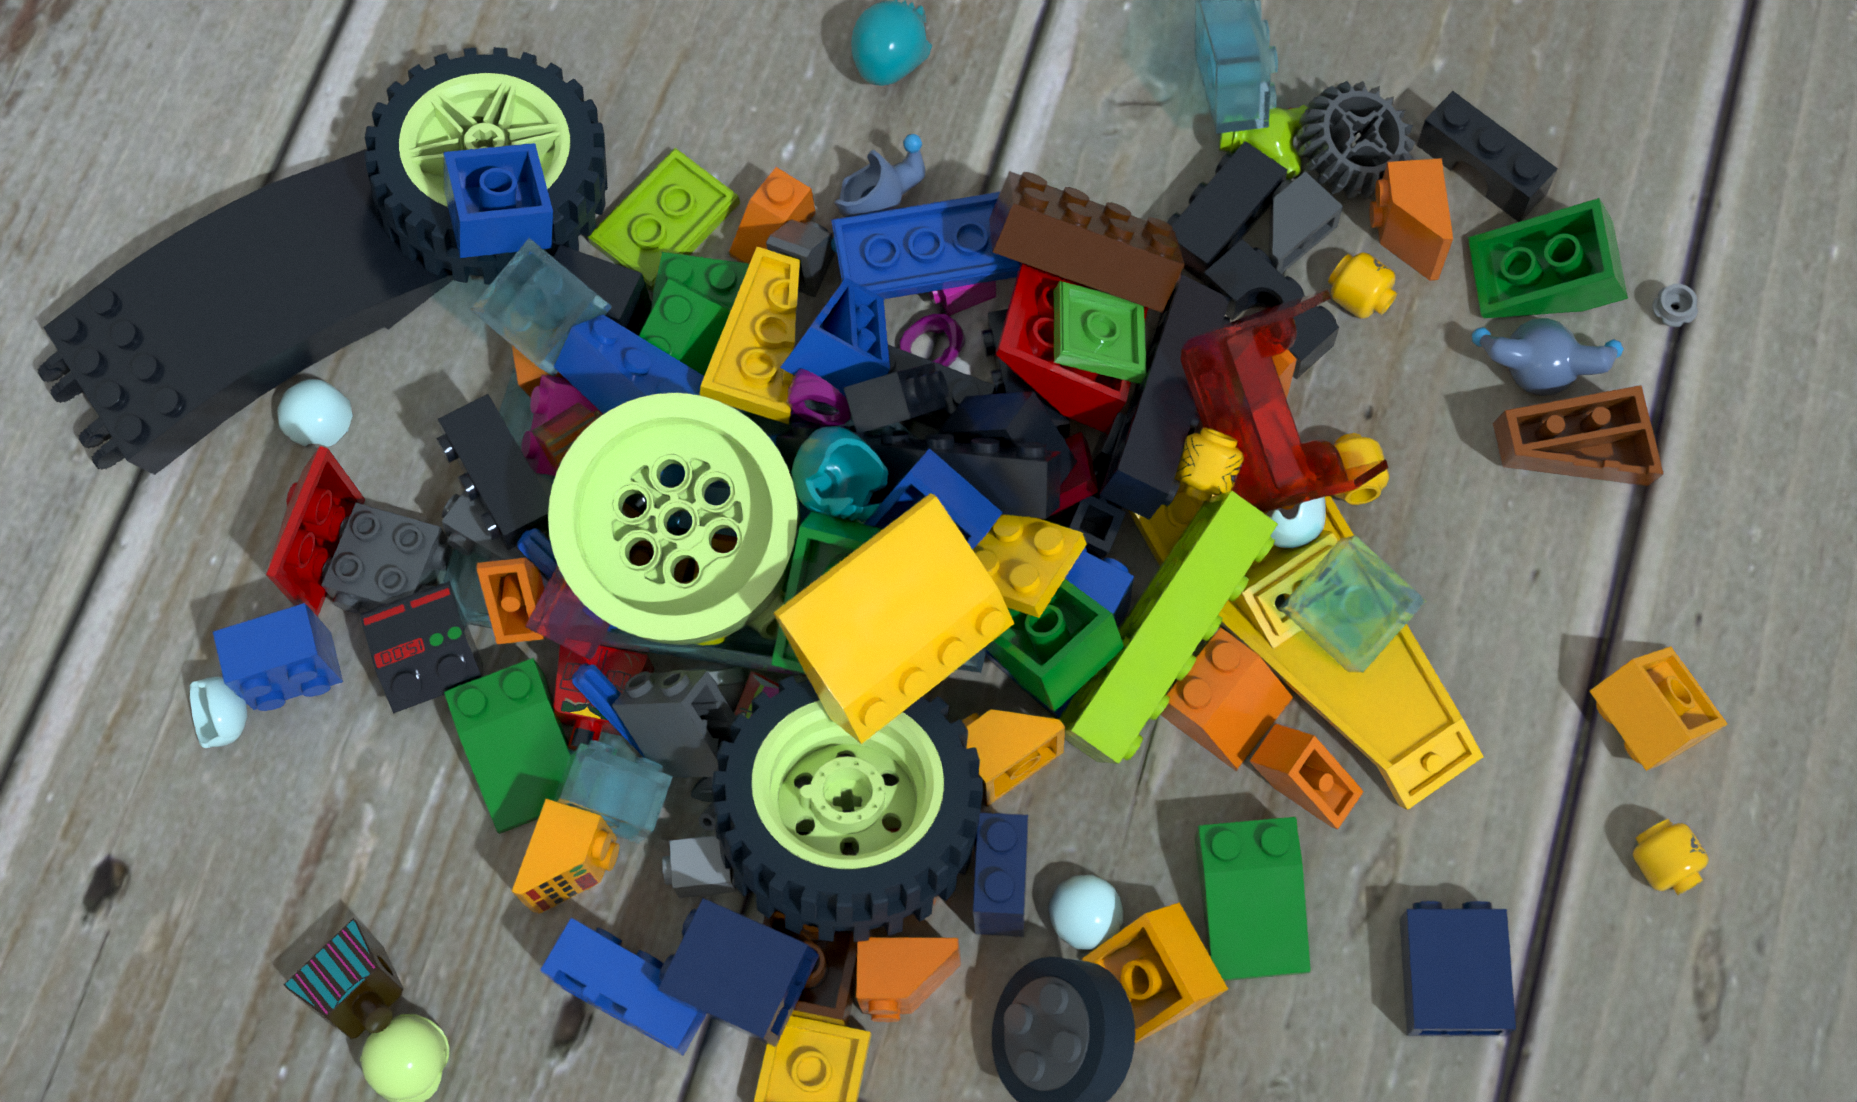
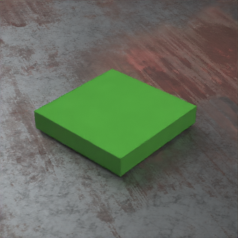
(1099, 333)

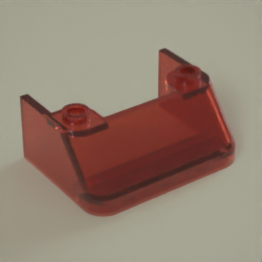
(1243, 398)

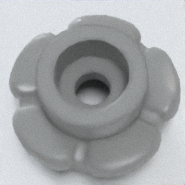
(1682, 297)

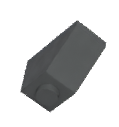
(1299, 219)
(811, 246)

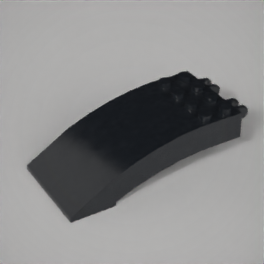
(231, 312)

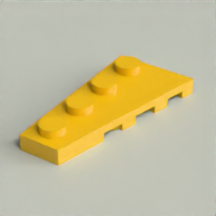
(757, 340)

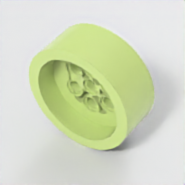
(625, 456)

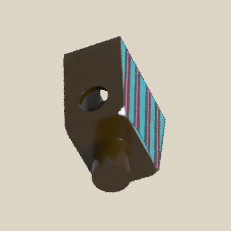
(349, 982)

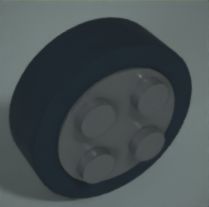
(1063, 1032)

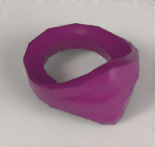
(938, 324)
(810, 386)

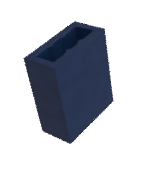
(1000, 874)
(1457, 970)
(737, 971)

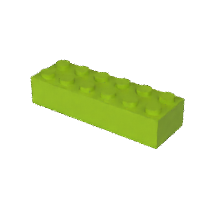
(1167, 626)

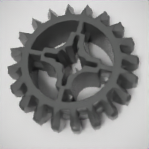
(1331, 127)

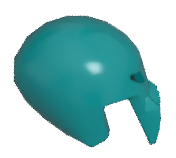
(889, 41)
(838, 474)

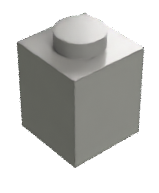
(697, 868)

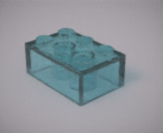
(1235, 63)

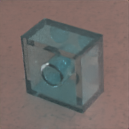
(537, 305)
(1352, 604)
(617, 789)

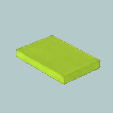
(664, 213)

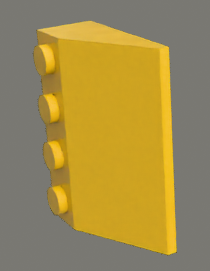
(893, 619)

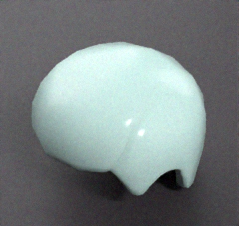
(314, 413)
(1299, 524)
(216, 712)
(1085, 911)

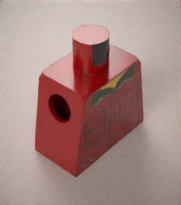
(574, 708)

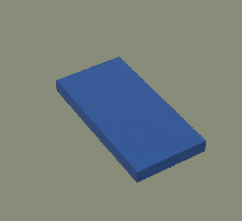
(921, 247)

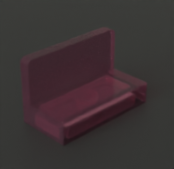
(566, 618)

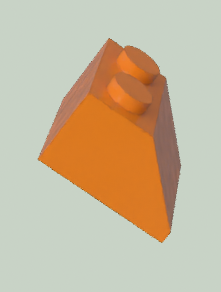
(1414, 214)
(1227, 699)
(902, 973)

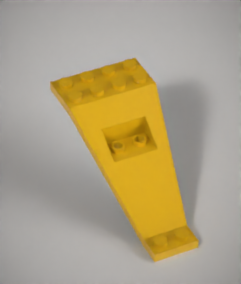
(1388, 712)

